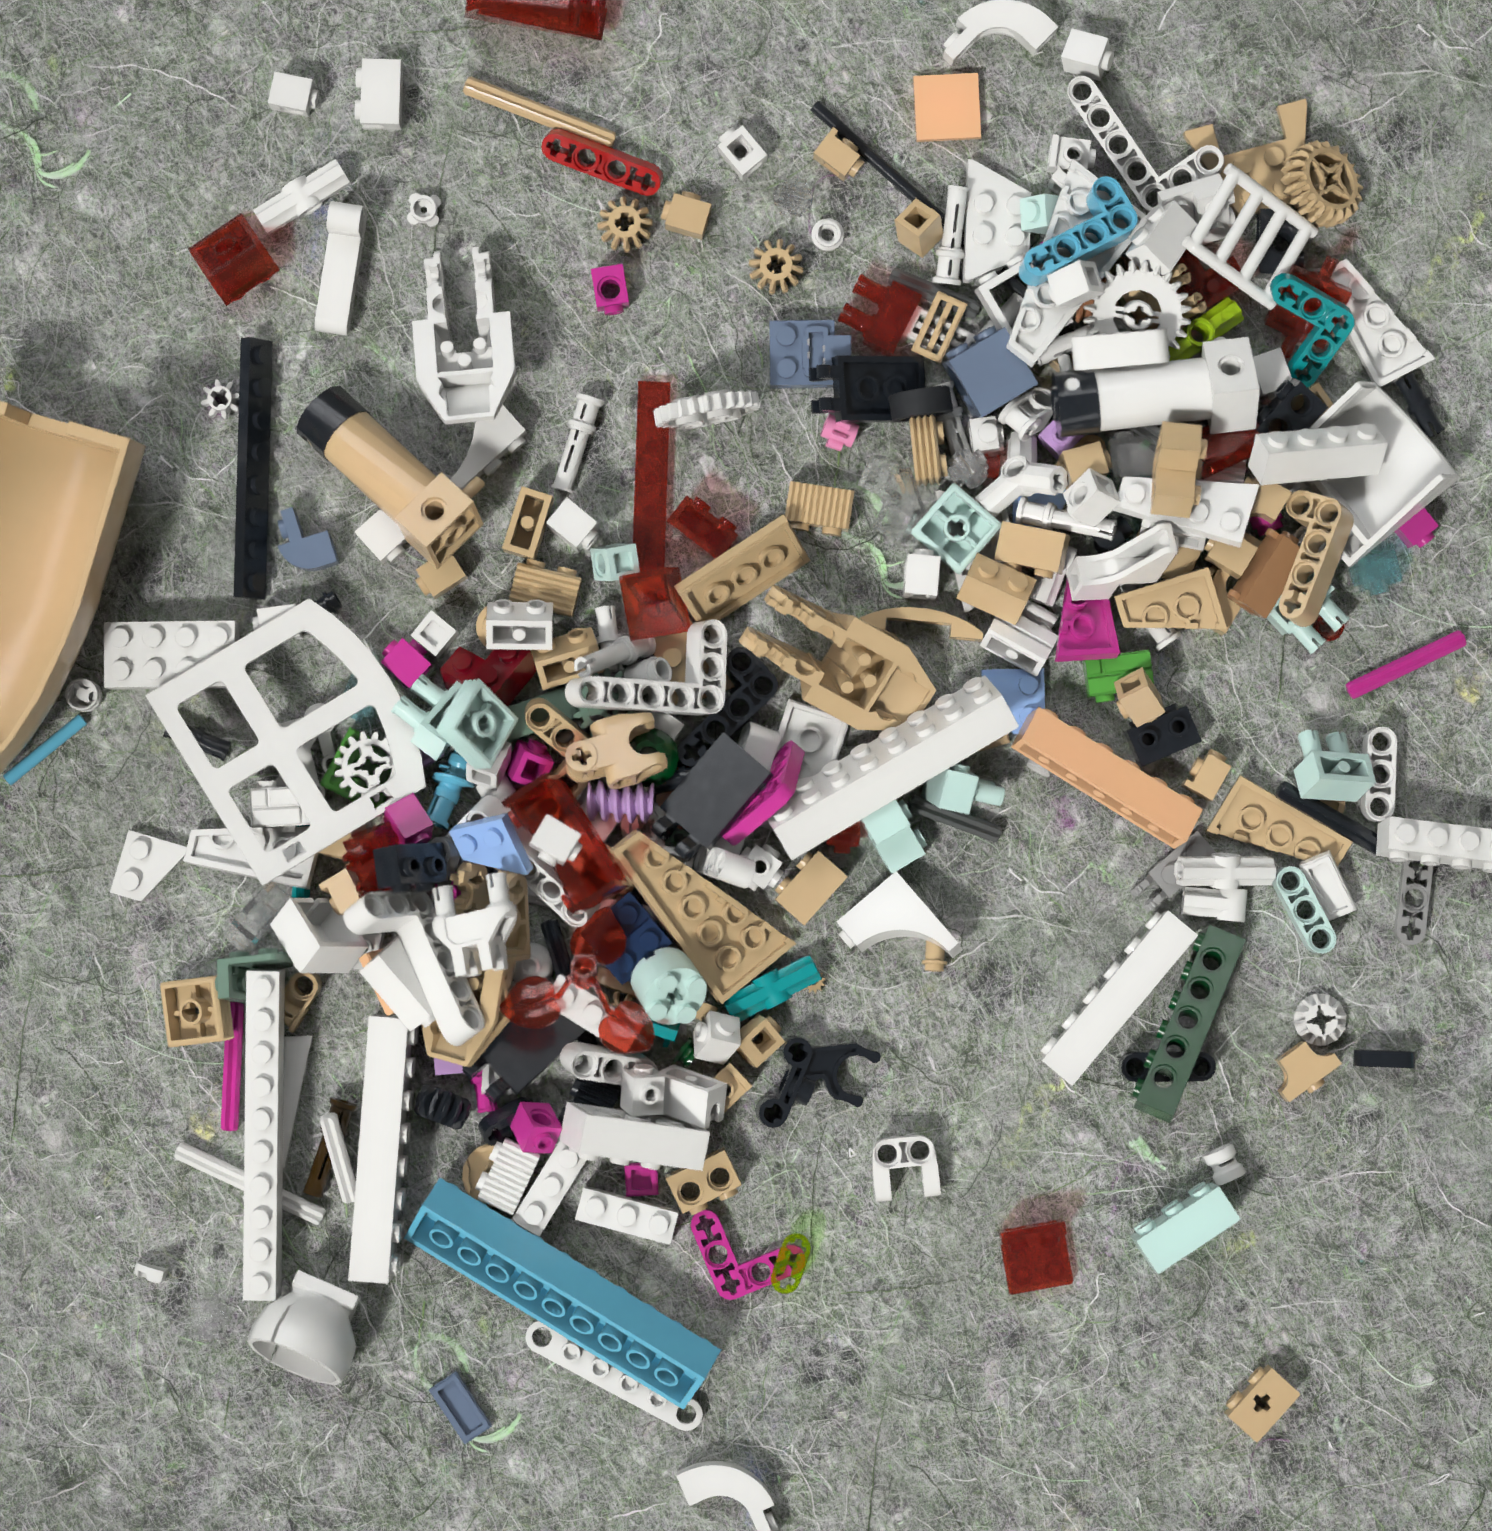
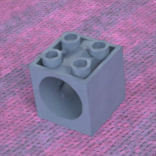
(987, 372)

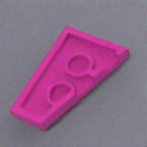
(1086, 630)

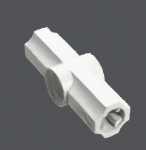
(302, 196)
(1224, 870)

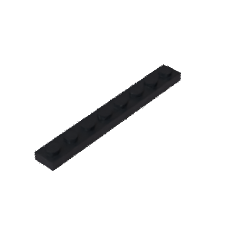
(253, 468)

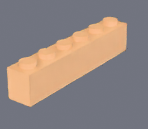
(1107, 777)

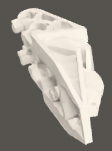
(466, 383)

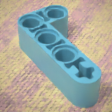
(1074, 239)

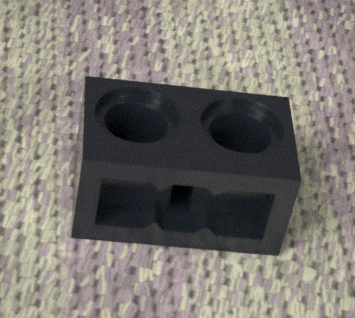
(1281, 408)

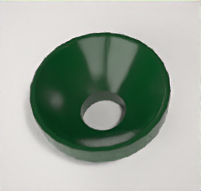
(664, 744)

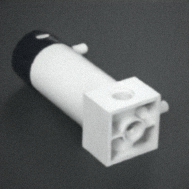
(1213, 387)

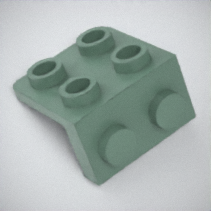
(232, 971)

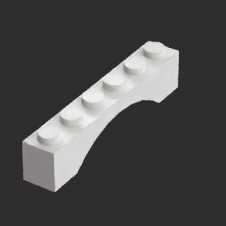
(489, 444)

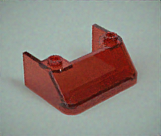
(594, 872)

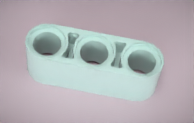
(1317, 919)

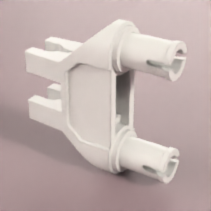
(477, 936)

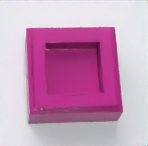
(640, 1180)

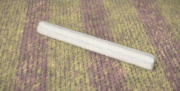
(235, 1177)

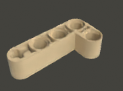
(1308, 559)

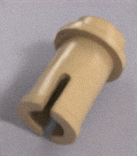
(934, 958)

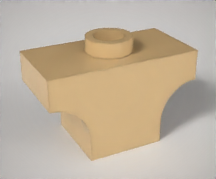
(1304, 1070)

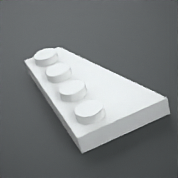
(1219, 517)

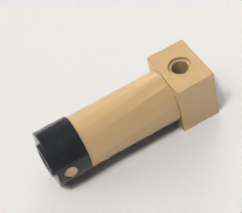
(427, 507)

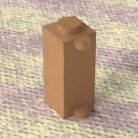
(1266, 574)

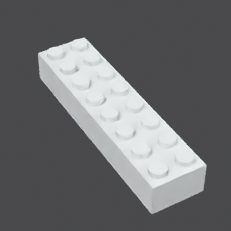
(892, 765)
(381, 1150)

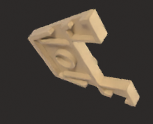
(1260, 162)

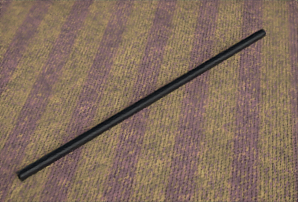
(899, 181)

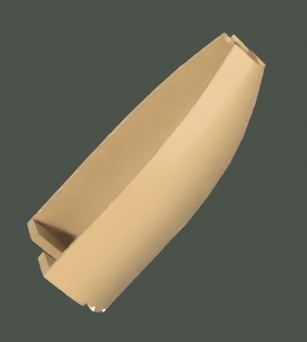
(58, 533)

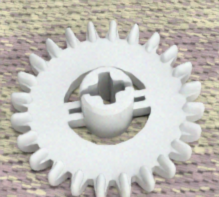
(1158, 286)

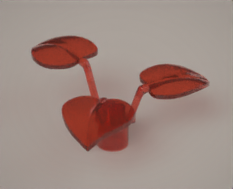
(600, 941)

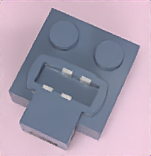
(801, 346)

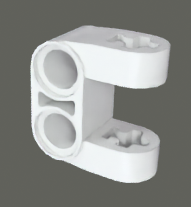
(903, 1158)

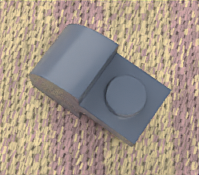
(309, 552)

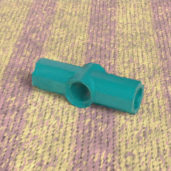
(773, 988)

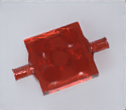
(1291, 325)

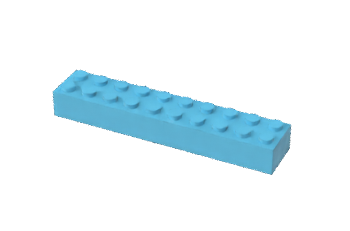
(562, 1293)

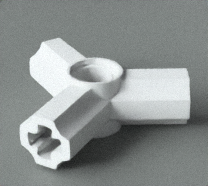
(1022, 477)

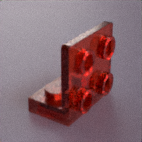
(1035, 1256)

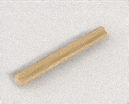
(536, 111)

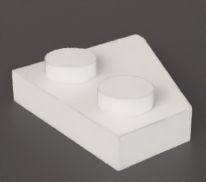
(144, 865)

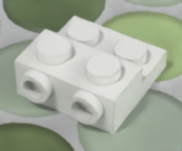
(1195, 199)

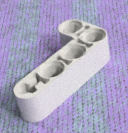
(341, 267)

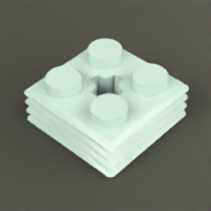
(953, 507)
(477, 724)

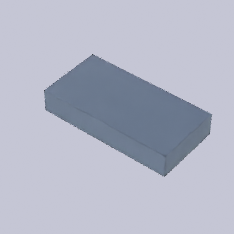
(460, 1407)

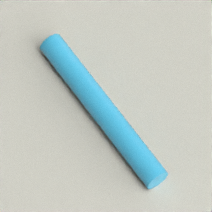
(45, 749)

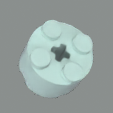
(669, 986)

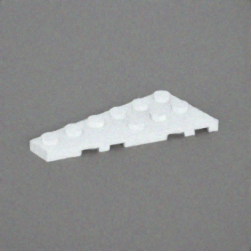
(1038, 316)

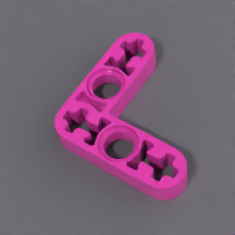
(777, 793)
(742, 1271)

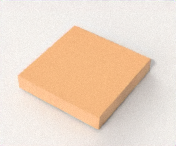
(947, 107)

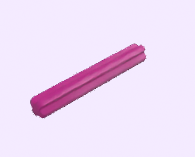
(1406, 664)
(232, 1071)

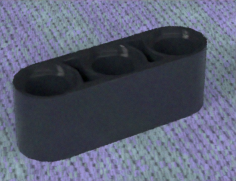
(1161, 1078)

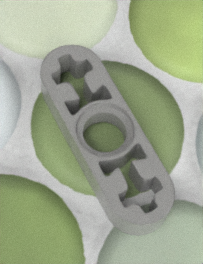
(1425, 890)

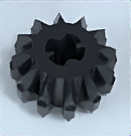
(442, 1106)

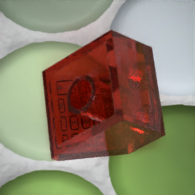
(233, 259)

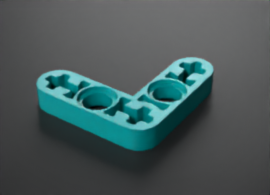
(1320, 318)

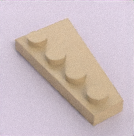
(1263, 820)

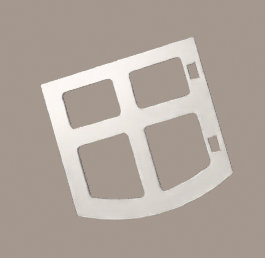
(279, 745)

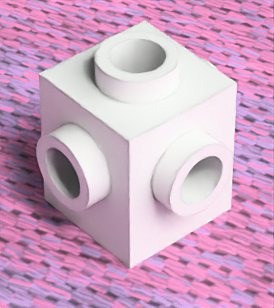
(770, 857)

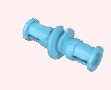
(448, 791)

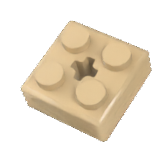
(925, 438)
(182, 1022)

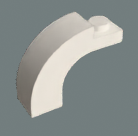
(1003, 17)
(730, 1480)

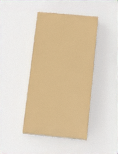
(743, 572)

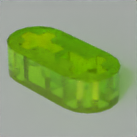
(783, 1259)

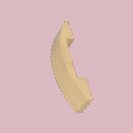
(959, 628)

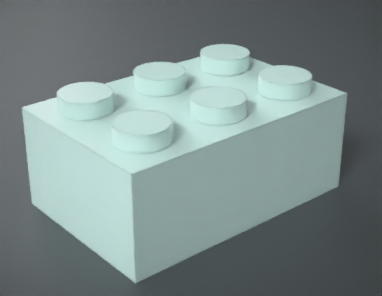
(1184, 1226)

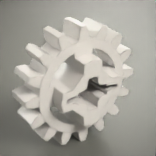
(366, 752)

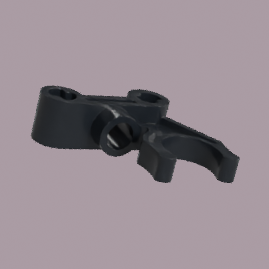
(802, 1074)

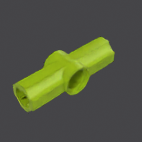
(1211, 325)

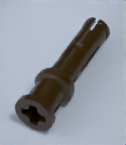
(316, 1185)

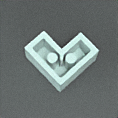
(892, 835)

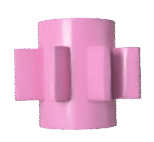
(838, 433)

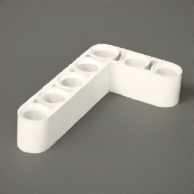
(1133, 154)
(661, 692)
(724, 859)
(542, 877)
(431, 959)

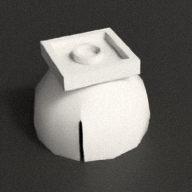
(310, 1330)

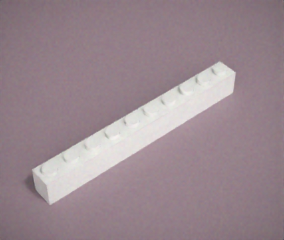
(263, 1134)

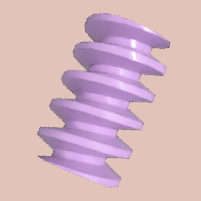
(620, 802)

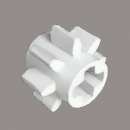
(221, 390)

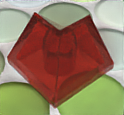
(653, 603)

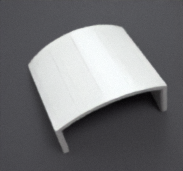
(1409, 475)

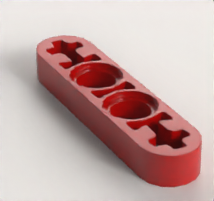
(600, 168)

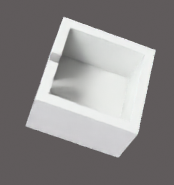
(317, 937)

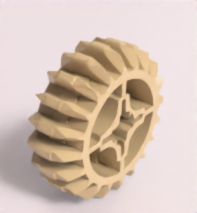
(1321, 184)

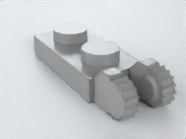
(1163, 872)

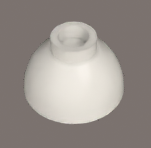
(538, 964)

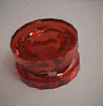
(994, 464)
(1316, 626)

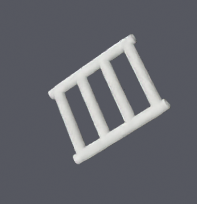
(1281, 213)

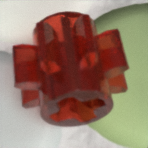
(845, 839)

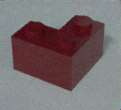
(502, 671)

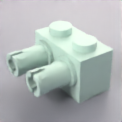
(1329, 612)
(426, 723)
(1334, 772)
(959, 787)

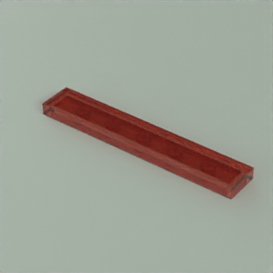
(651, 476)

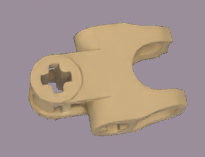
(610, 753)

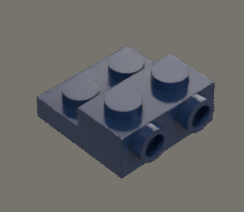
(641, 933)

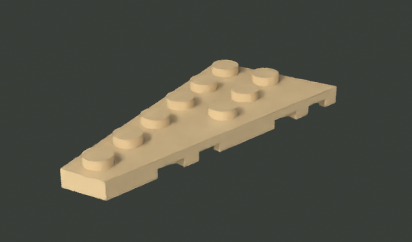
(706, 923)

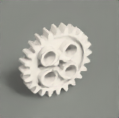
(706, 409)

